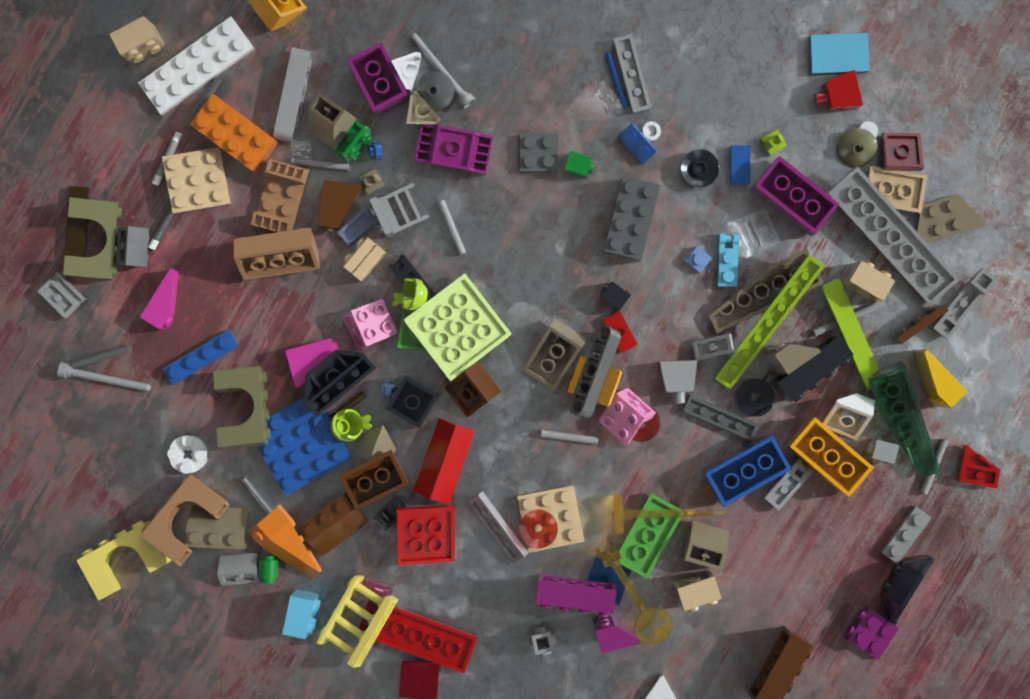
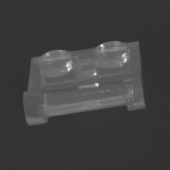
(762, 228)

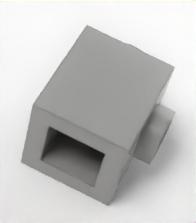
(882, 451)

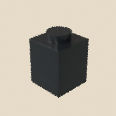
(614, 295)

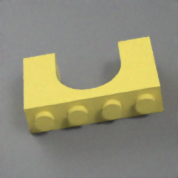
(97, 563)

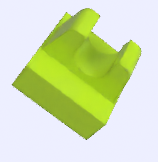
(773, 142)

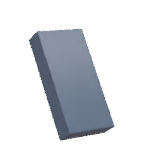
(357, 227)

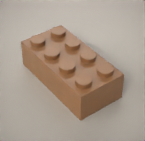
(276, 254)

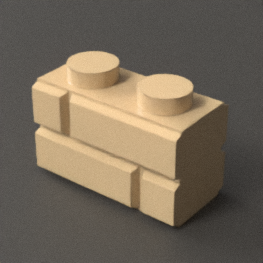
(364, 258)

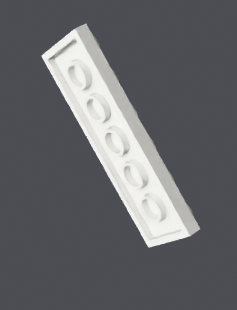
(196, 65)

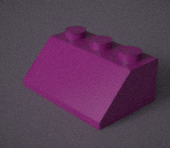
(614, 633)

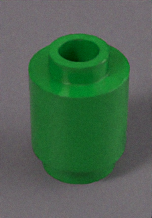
(268, 569)

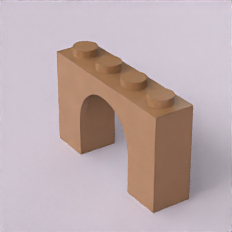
(190, 493)

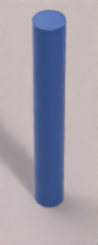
(616, 79)

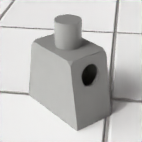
(678, 378)

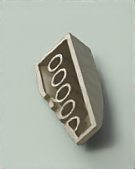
(759, 293)

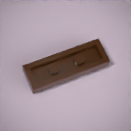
(919, 323)

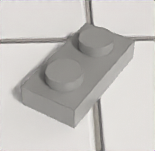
(713, 347)

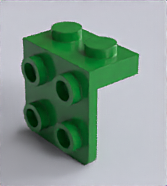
(353, 141)

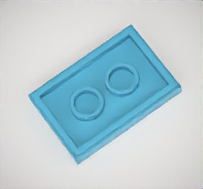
(839, 53)

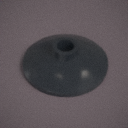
(709, 166)

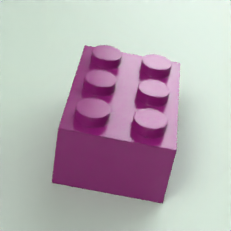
(378, 79)

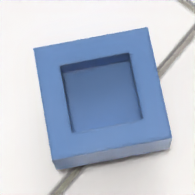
(698, 259)

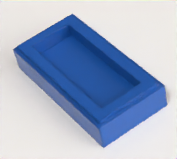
(740, 165)

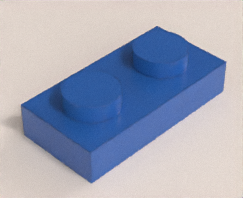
(637, 143)

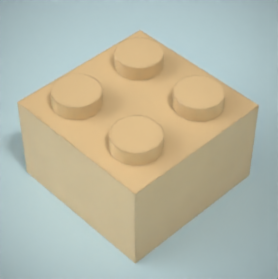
(137, 40)
(868, 281)
(697, 591)

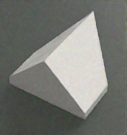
(407, 69)

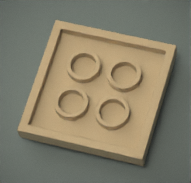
(196, 180)
(563, 506)

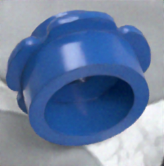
(375, 150)

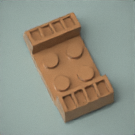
(280, 197)

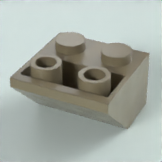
(328, 121)
(706, 545)

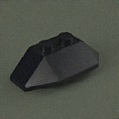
(334, 378)
(902, 585)

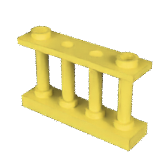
(375, 621)

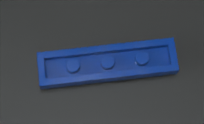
(201, 357)

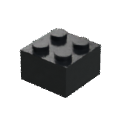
(412, 401)

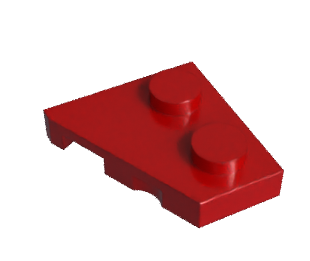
(977, 470)

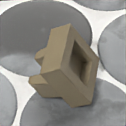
(372, 182)

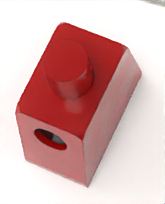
(840, 93)

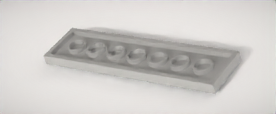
(893, 235)

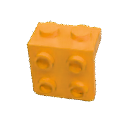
(609, 387)

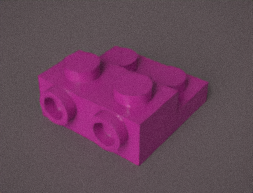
(871, 632)

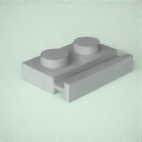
(61, 295)

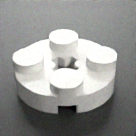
(198, 454)

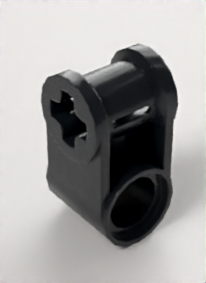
(387, 514)

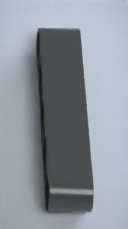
(593, 381)

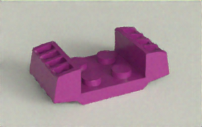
(453, 148)

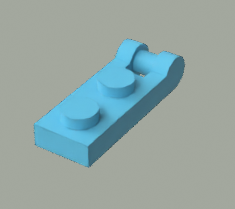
(727, 260)

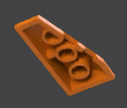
(280, 538)

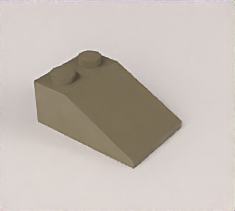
(554, 354)

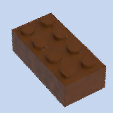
(781, 666)

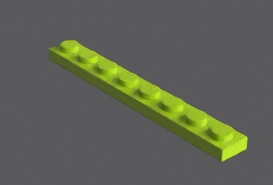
(770, 321)

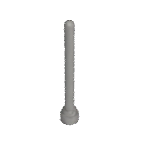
(465, 99)
(66, 370)

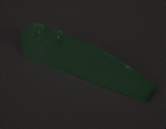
(903, 416)

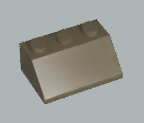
(788, 357)
(227, 532)

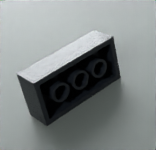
(807, 376)

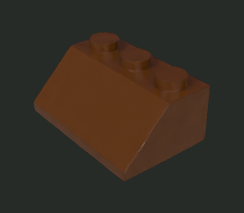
(374, 479)
(332, 524)

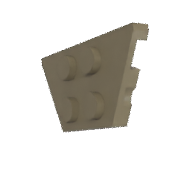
(946, 219)

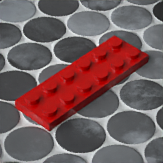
(424, 637)

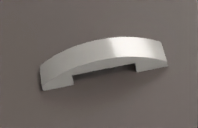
(964, 302)

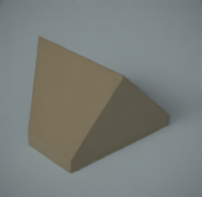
(420, 112)
(374, 443)

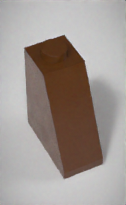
(336, 203)

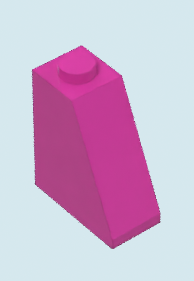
(306, 357)

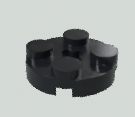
(765, 399)

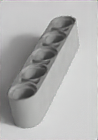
(293, 94)

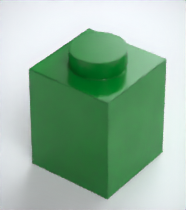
(579, 164)

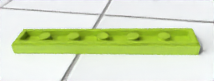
(850, 329)

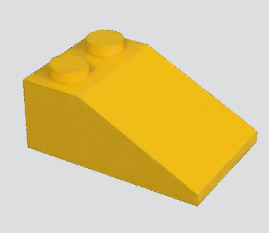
(937, 380)

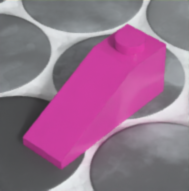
(162, 304)

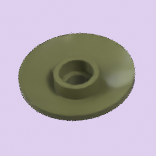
(855, 137)

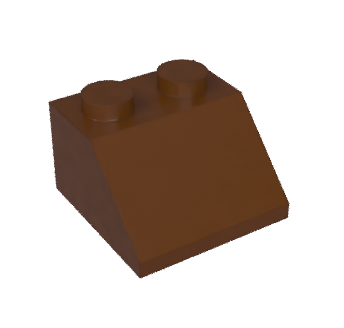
(472, 389)

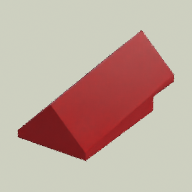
(443, 461)

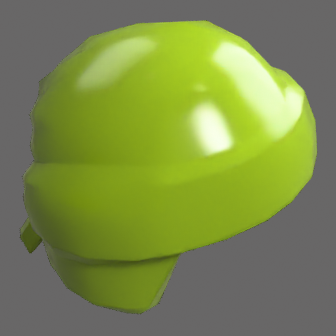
(413, 294)
(348, 425)

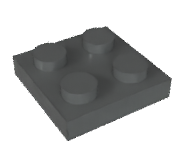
(538, 152)

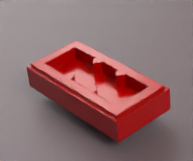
(618, 323)

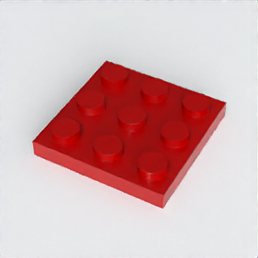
(425, 535)

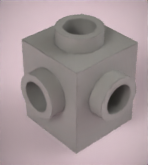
(540, 647)

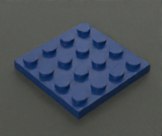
(301, 447)

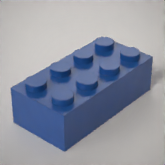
(746, 470)

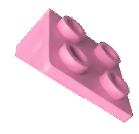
(369, 324)
(626, 415)

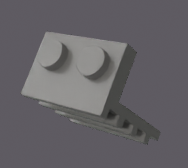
(387, 221)

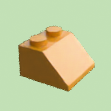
(277, 12)

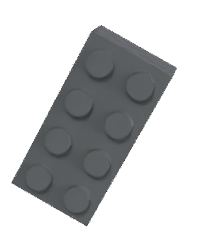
(631, 218)

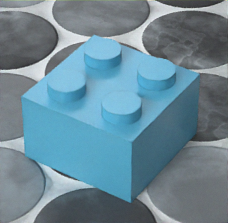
(301, 613)

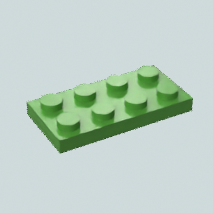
(648, 538)

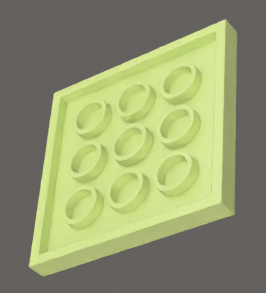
(457, 327)

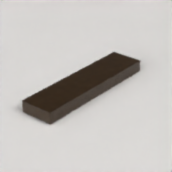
(76, 228)

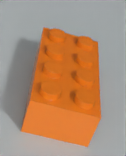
(234, 133)

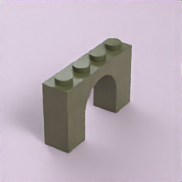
(106, 215)
(254, 430)

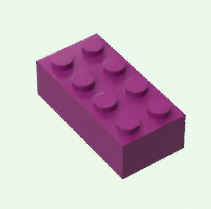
(795, 196)
(576, 594)

